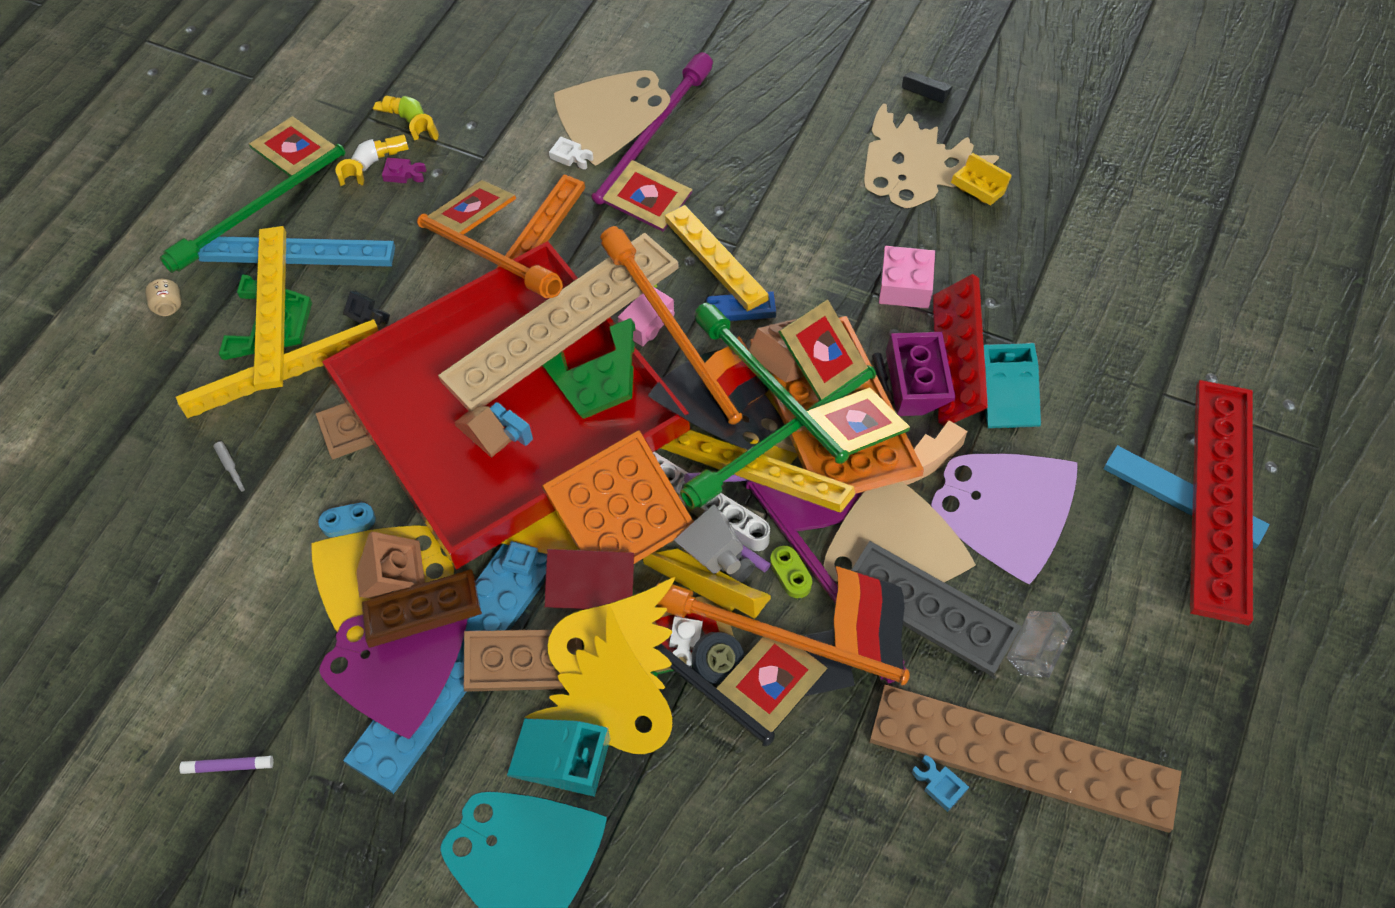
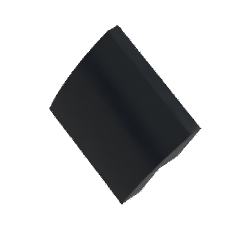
(837, 674)

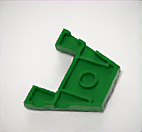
(296, 318)
(601, 381)

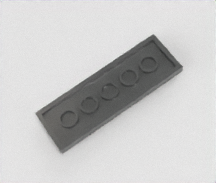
(942, 611)

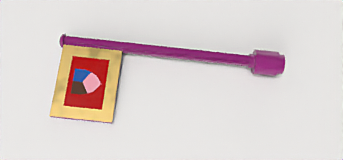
(639, 189)

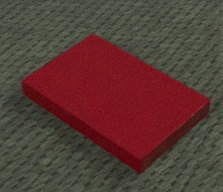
(587, 578)

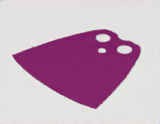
(399, 677)

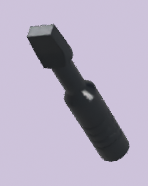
(882, 374)

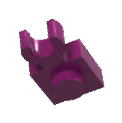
(400, 170)

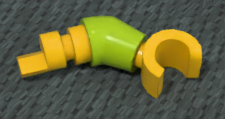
(410, 110)

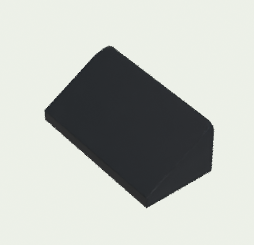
(926, 86)

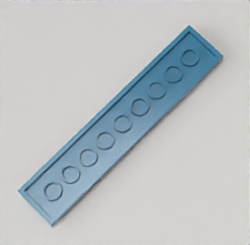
(503, 598)

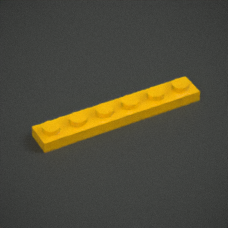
(716, 258)

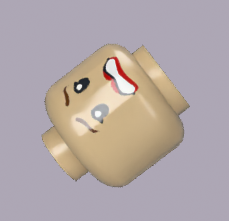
(163, 297)

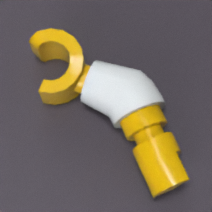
(366, 155)

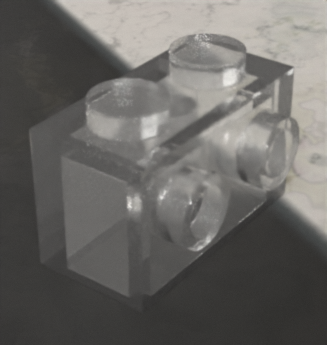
(1039, 643)

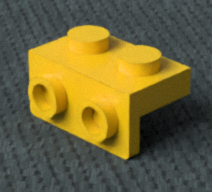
(982, 179)

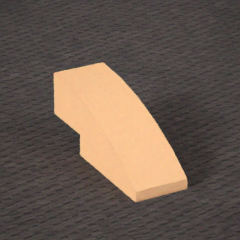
(936, 452)

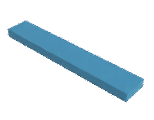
(1163, 484)

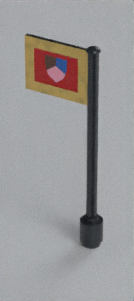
(761, 687)

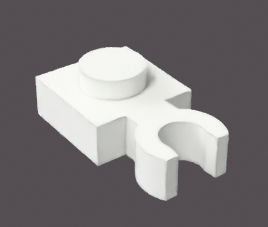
(568, 151)
(684, 637)

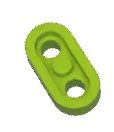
(789, 570)

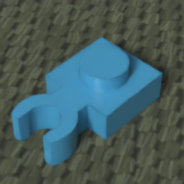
(514, 426)
(943, 785)

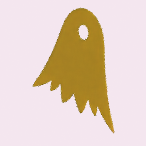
(635, 621)
(613, 695)

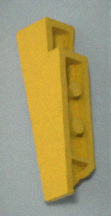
(715, 587)

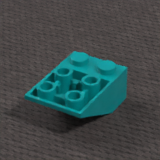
(1012, 386)
(561, 754)

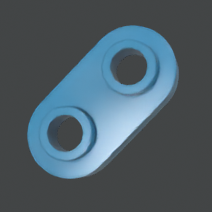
(345, 521)

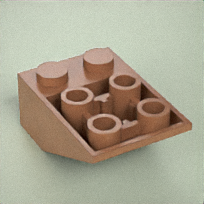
(773, 353)

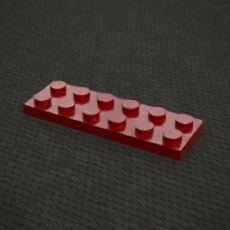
(960, 321)

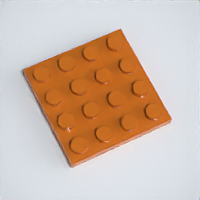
(619, 501)

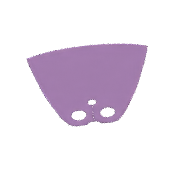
(1018, 509)

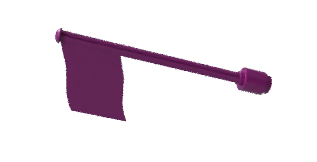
(795, 515)

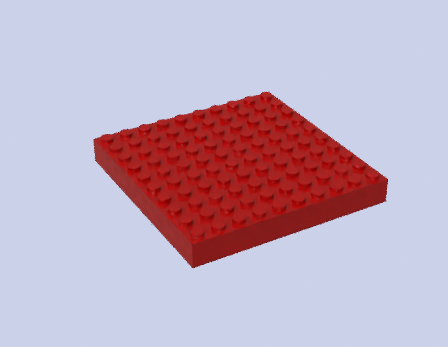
(412, 416)

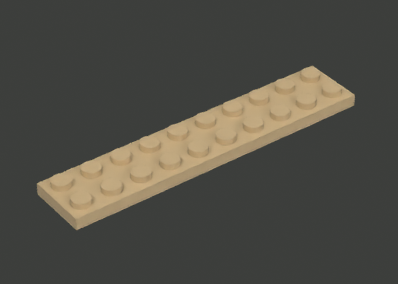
(553, 326)

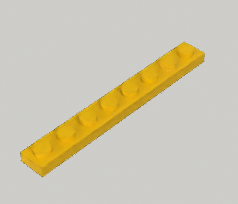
(270, 309)
(295, 363)
(765, 471)

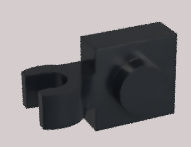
(362, 309)

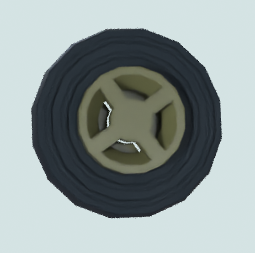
(725, 661)

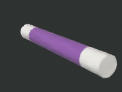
(226, 764)

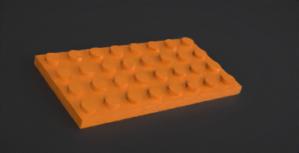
(866, 469)

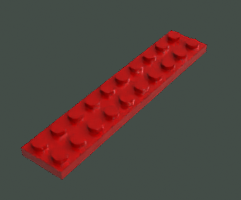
(1222, 504)

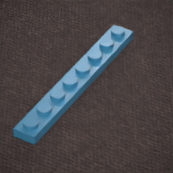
(303, 251)

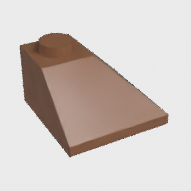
(389, 565)

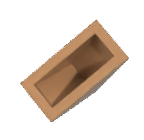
(483, 429)

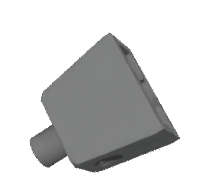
(712, 542)

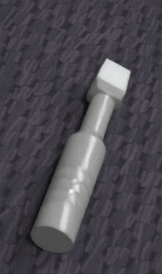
(228, 463)

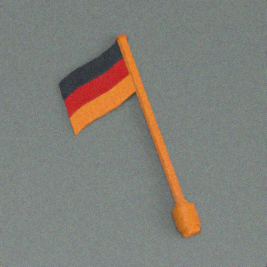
(724, 373)
(865, 624)

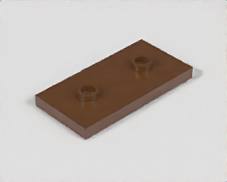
(420, 608)

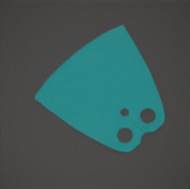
(537, 856)

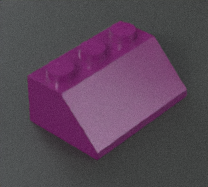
(919, 372)

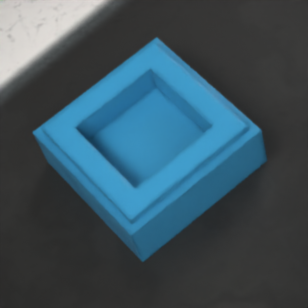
(520, 558)

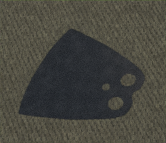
(705, 410)

